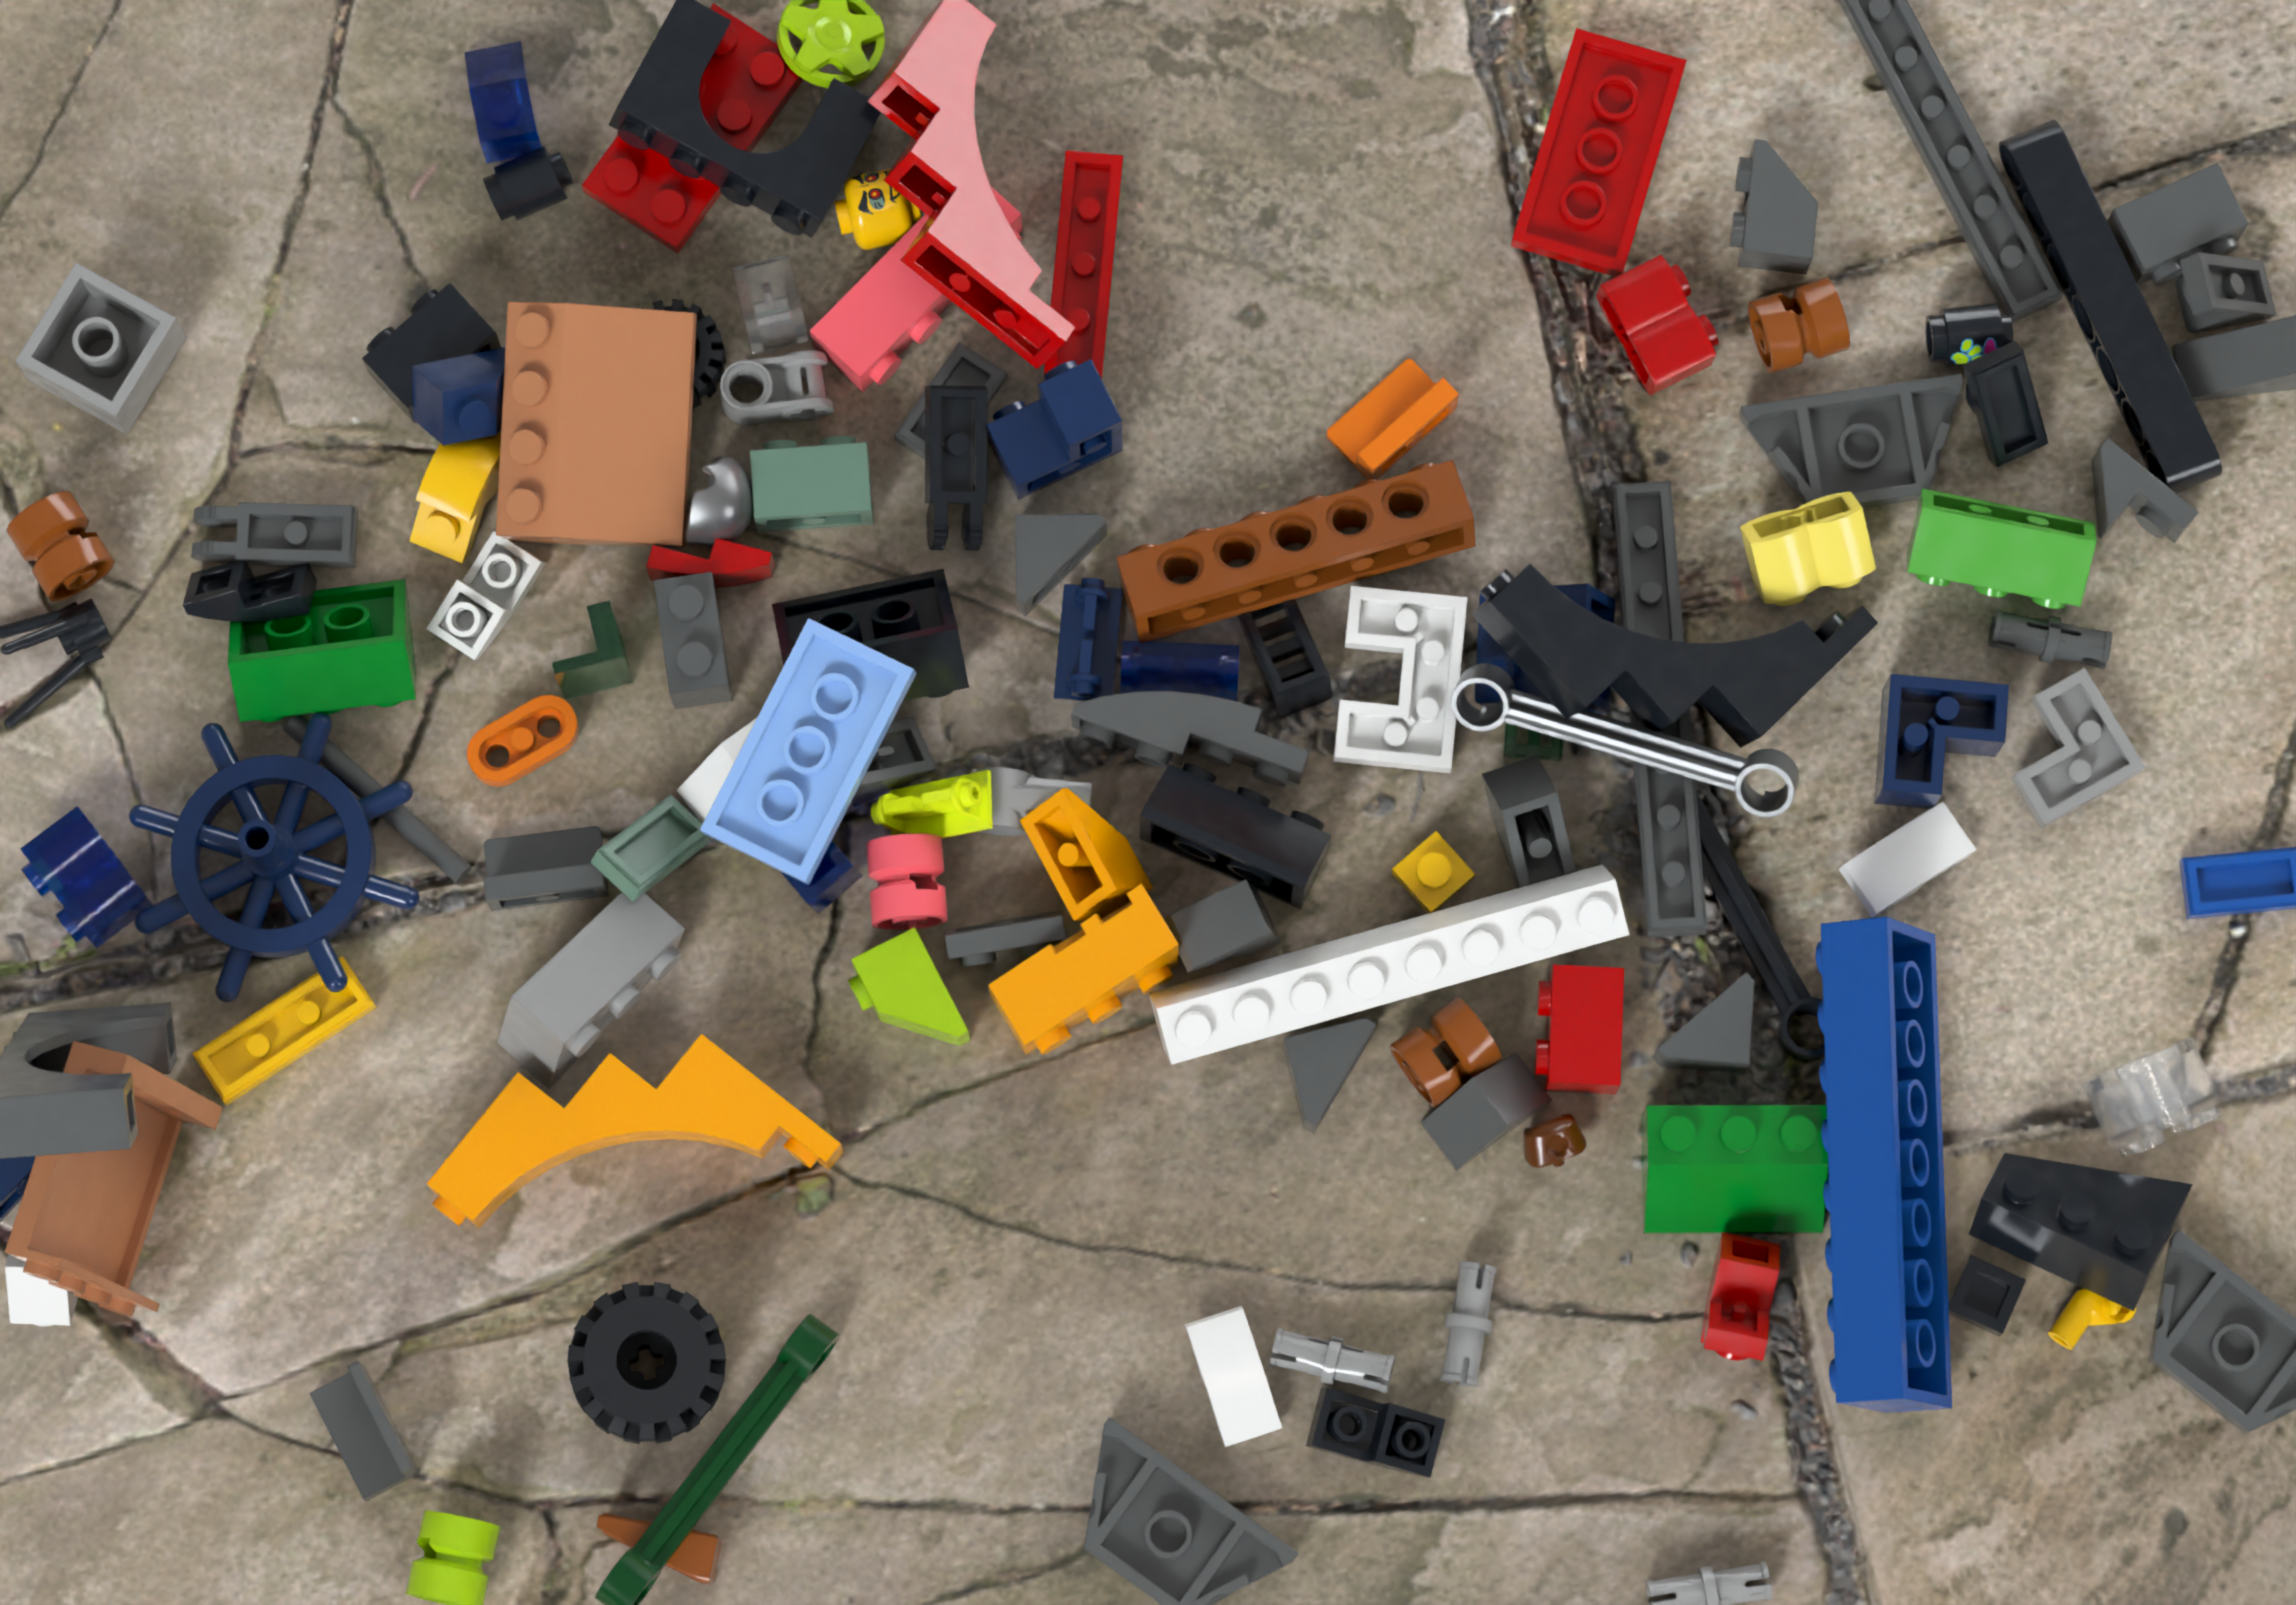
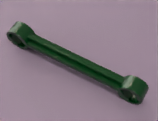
(794, 1366)

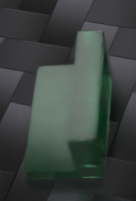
(599, 669)

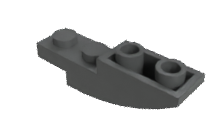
(1168, 722)

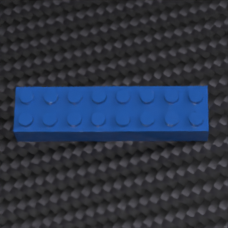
(1884, 1166)

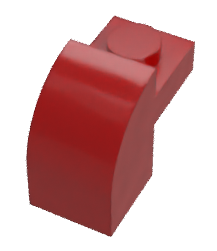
(1740, 1297)

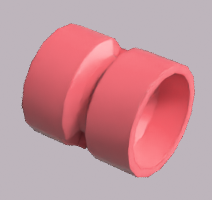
(906, 881)

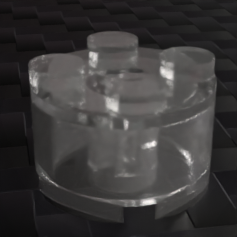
(2151, 1095)

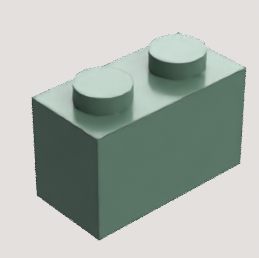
(811, 485)

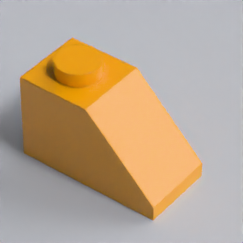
(1083, 856)

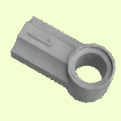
(1018, 794)

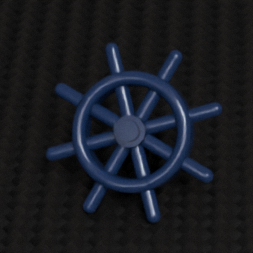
(273, 856)

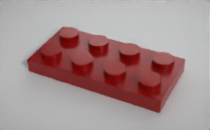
(739, 100)
(1598, 153)

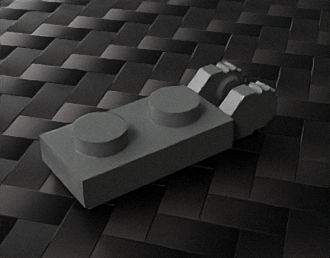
(281, 534)

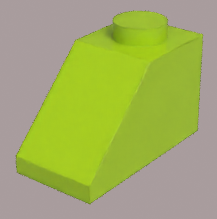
(907, 989)

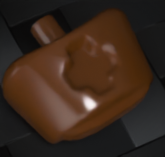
(1553, 1142)

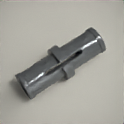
(2050, 639)

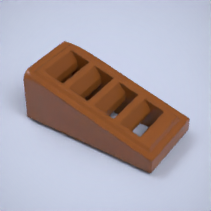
(694, 1558)

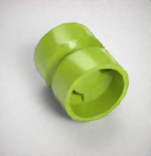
(452, 1559)

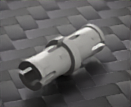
(1468, 1324)
(1332, 1360)
(1713, 1587)

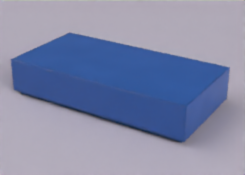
(2239, 882)

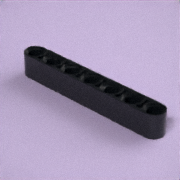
(2109, 307)

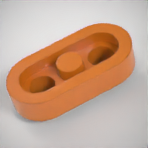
(520, 736)

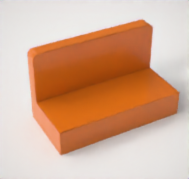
(1392, 419)

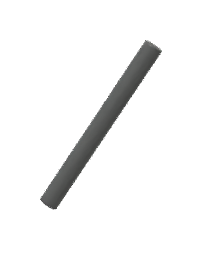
(399, 818)

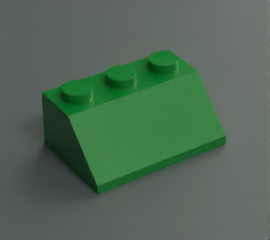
(338, 656)
(1733, 1169)

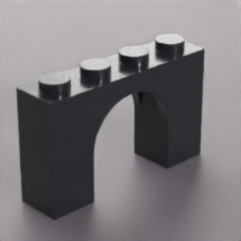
(665, 114)

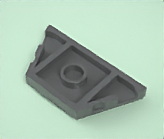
(1860, 440)
(2223, 1338)
(1172, 1530)

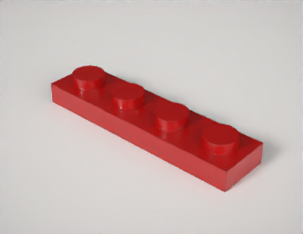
(1086, 254)

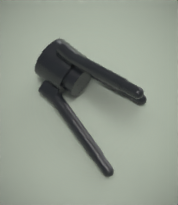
(77, 628)

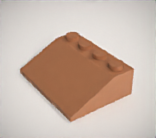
(596, 425)

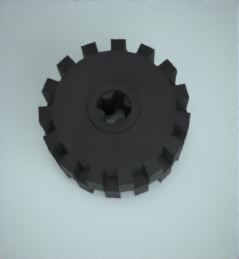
(610, 1341)

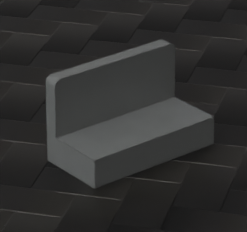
(543, 868)
(364, 1432)

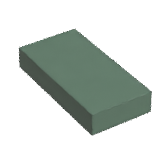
(650, 848)

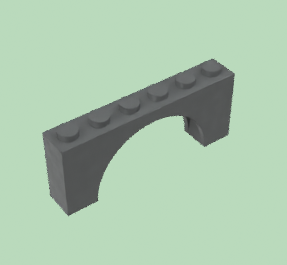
(77, 1112)

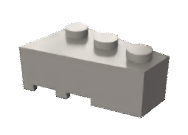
(589, 985)

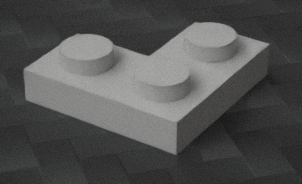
(2091, 753)

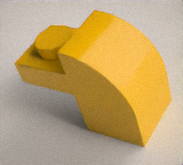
(454, 496)

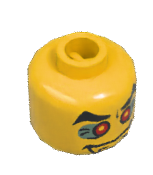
(874, 211)

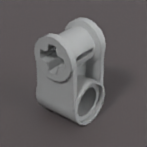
(781, 389)

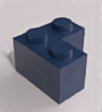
(1060, 432)
(1923, 722)

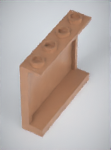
(92, 1210)

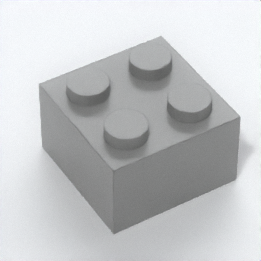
(101, 348)

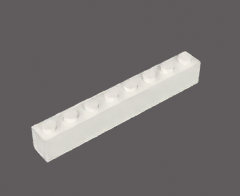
(1388, 963)

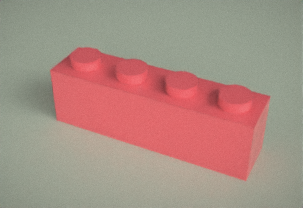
(886, 313)

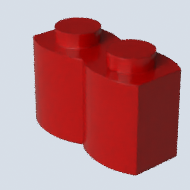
(1657, 324)

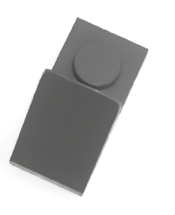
(2223, 291)
(2125, 483)

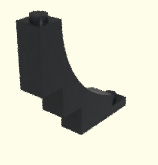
(1579, 655)

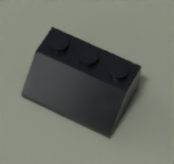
(898, 617)
(1235, 833)

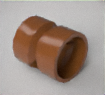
(1799, 325)
(56, 539)
(1463, 1041)

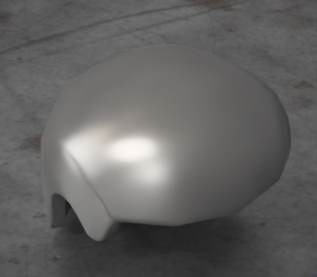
(724, 507)

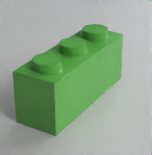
(2001, 549)

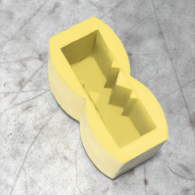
(1808, 549)

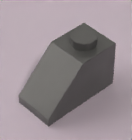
(1529, 821)

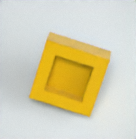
(1433, 873)

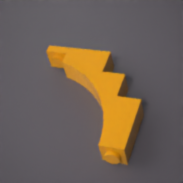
(700, 1100)

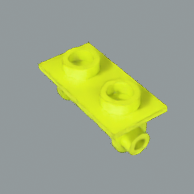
(938, 807)

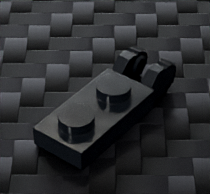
(955, 461)

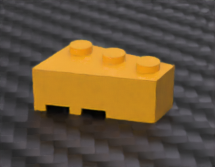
(1087, 974)

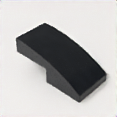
(234, 593)

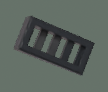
(1295, 684)

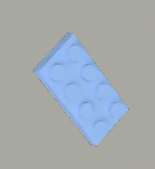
(808, 751)

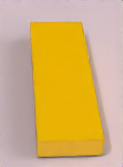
(281, 1034)

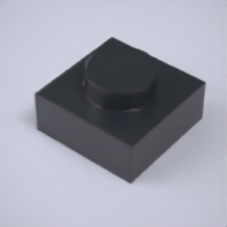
(1985, 1295)

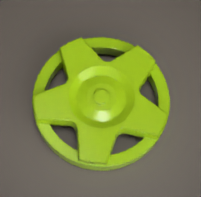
(831, 37)

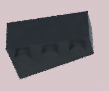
(2081, 1222)

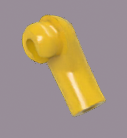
(2083, 1311)

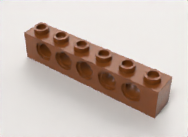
(1279, 575)

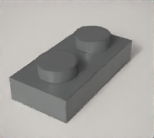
(978, 942)

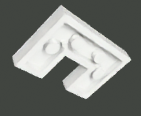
(1422, 725)

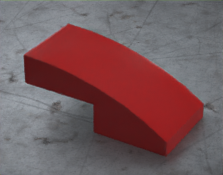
(729, 563)

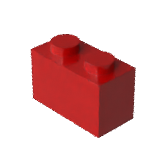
(1582, 1029)

